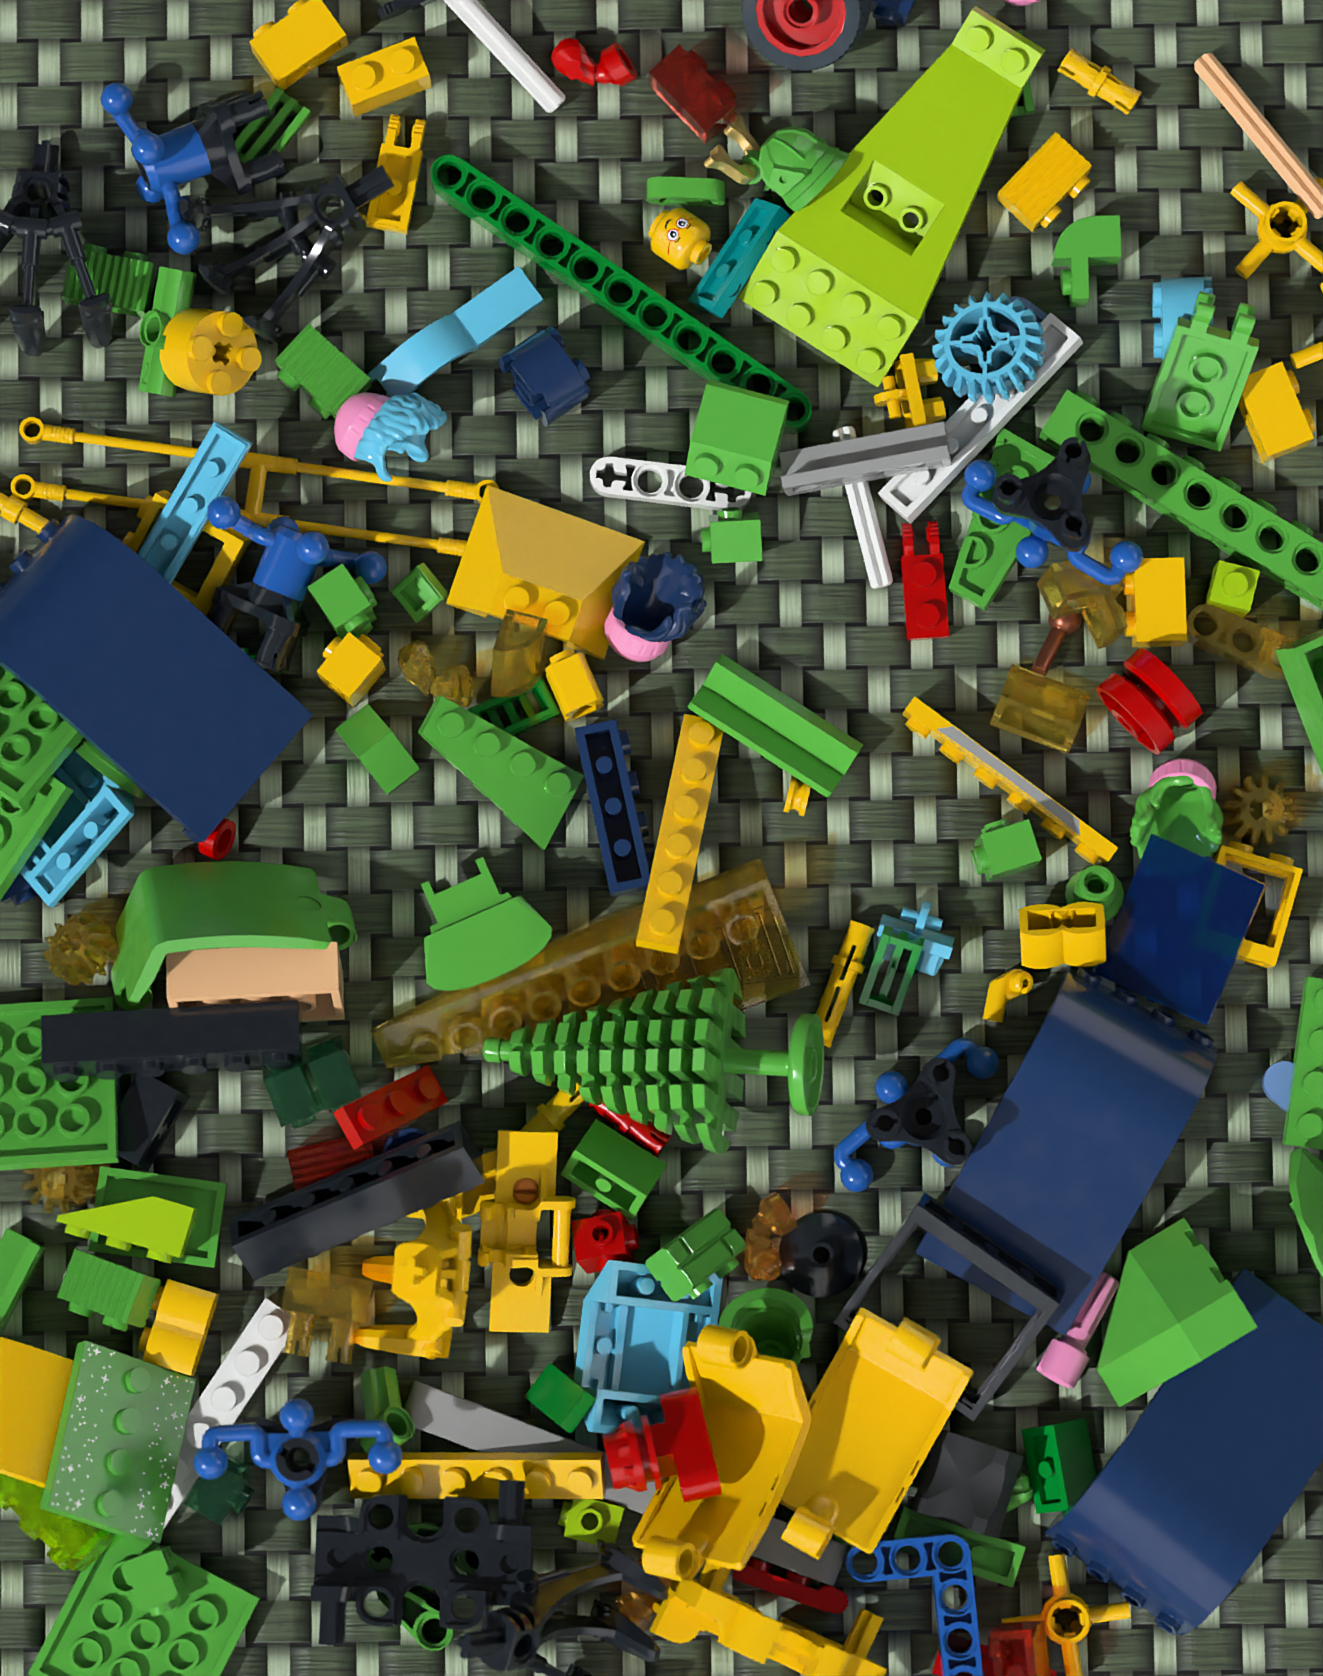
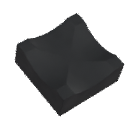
(968, 1483)

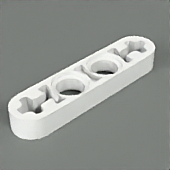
(668, 492)

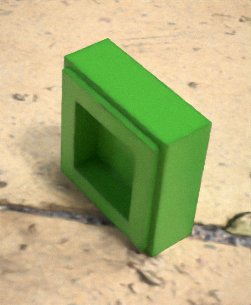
(420, 592)

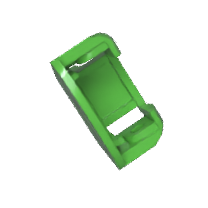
(479, 933)

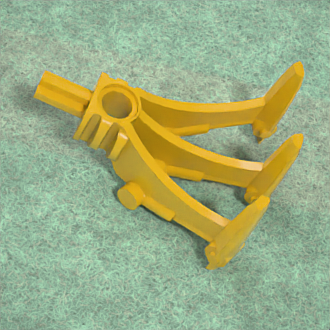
(426, 1280)

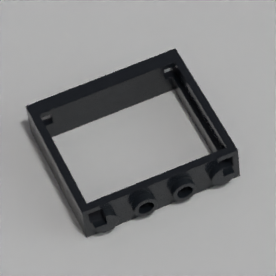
(987, 1256)

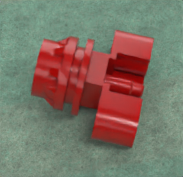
(666, 1449)

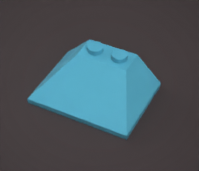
(79, 831)
(635, 1343)

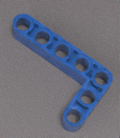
(942, 1577)

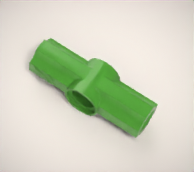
(172, 296)

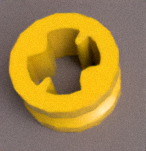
(797, 796)

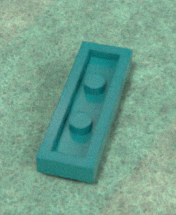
(738, 258)

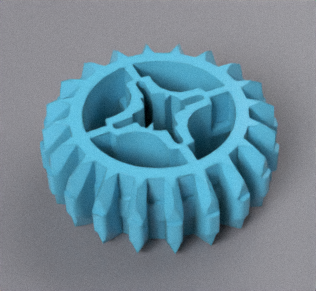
(957, 345)

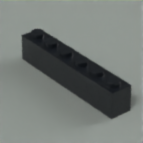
(171, 1040)
(357, 1200)

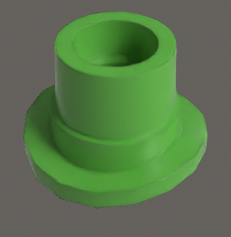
(1097, 886)

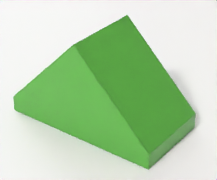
(377, 749)

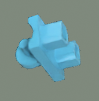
(936, 944)

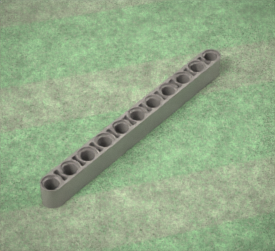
(497, 1432)

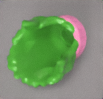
(1179, 808)

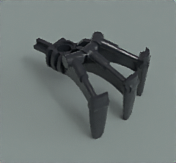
(36, 222)
(293, 238)
(516, 1632)

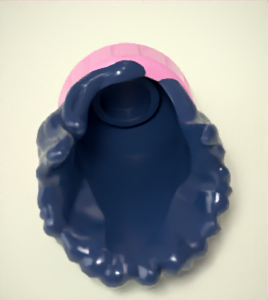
(653, 605)

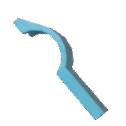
(457, 333)

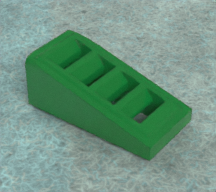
(517, 727)

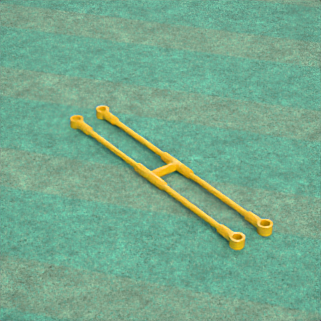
(258, 466)

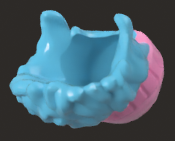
(376, 424)

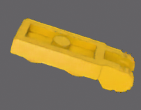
(394, 208)

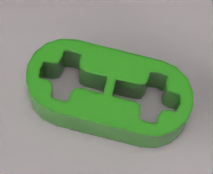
(685, 191)

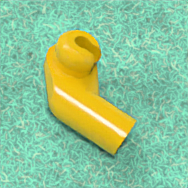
(1003, 989)

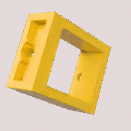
(224, 565)
(1277, 866)

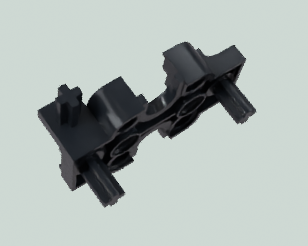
(346, 1576)

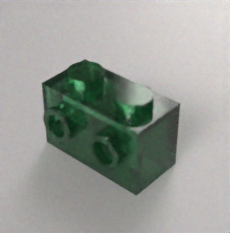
(222, 1496)

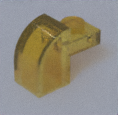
(1074, 592)

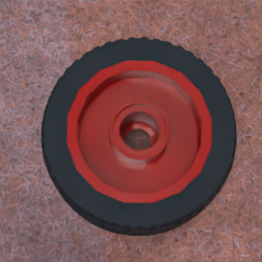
(804, 36)

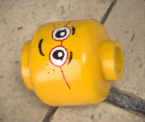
(680, 238)

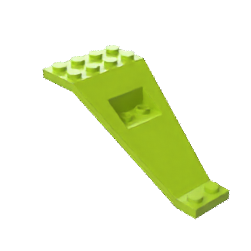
(855, 268)

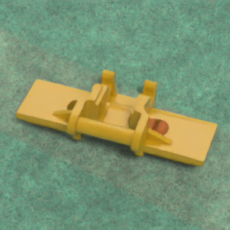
(509, 1230)

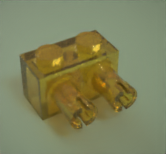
(318, 1294)

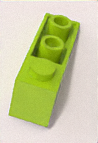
(145, 1222)

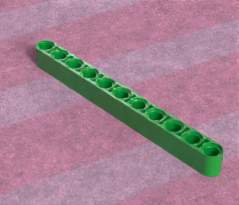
(608, 277)

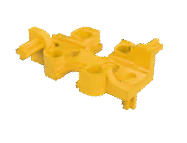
(746, 1630)

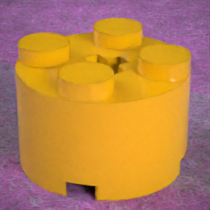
(209, 351)

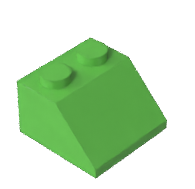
(737, 437)

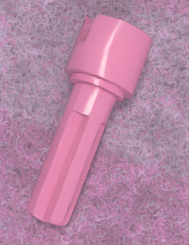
(1067, 1356)

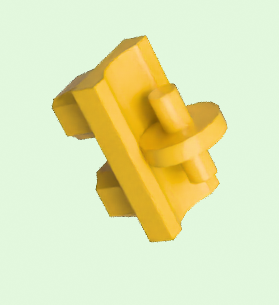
(910, 375)

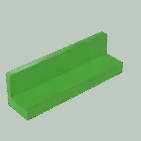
(775, 726)

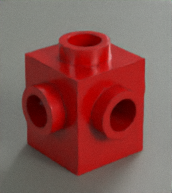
(604, 1238)

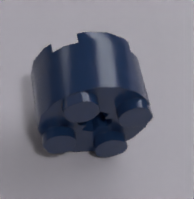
(546, 376)

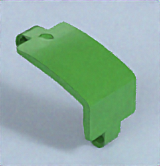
(220, 908)

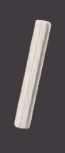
(508, 53)
(866, 524)

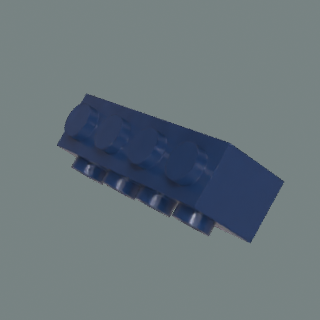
(613, 806)

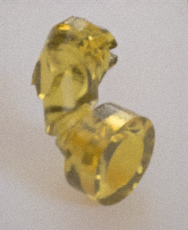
(418, 669)

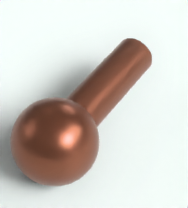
(1059, 630)

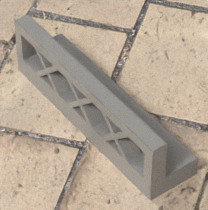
(865, 459)

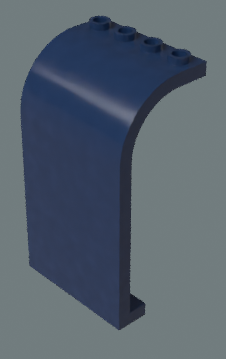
(142, 673)
(1077, 1140)
(1206, 1469)

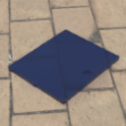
(1180, 929)

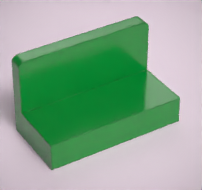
(1058, 1463)

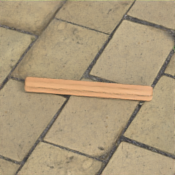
(1261, 133)

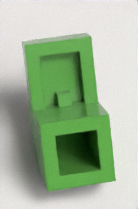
(1085, 244)

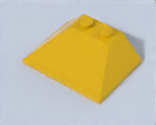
(542, 566)

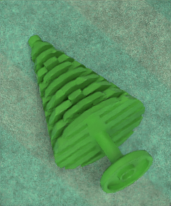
(667, 1058)

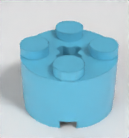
(1172, 300)

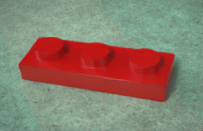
(390, 1107)

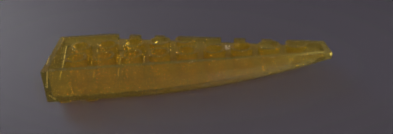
(727, 924)

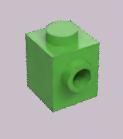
(733, 536)

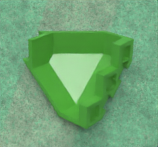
(1167, 1314)

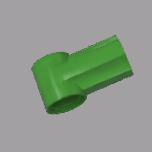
(384, 1403)

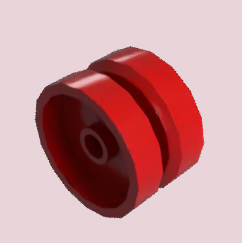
(1149, 700)

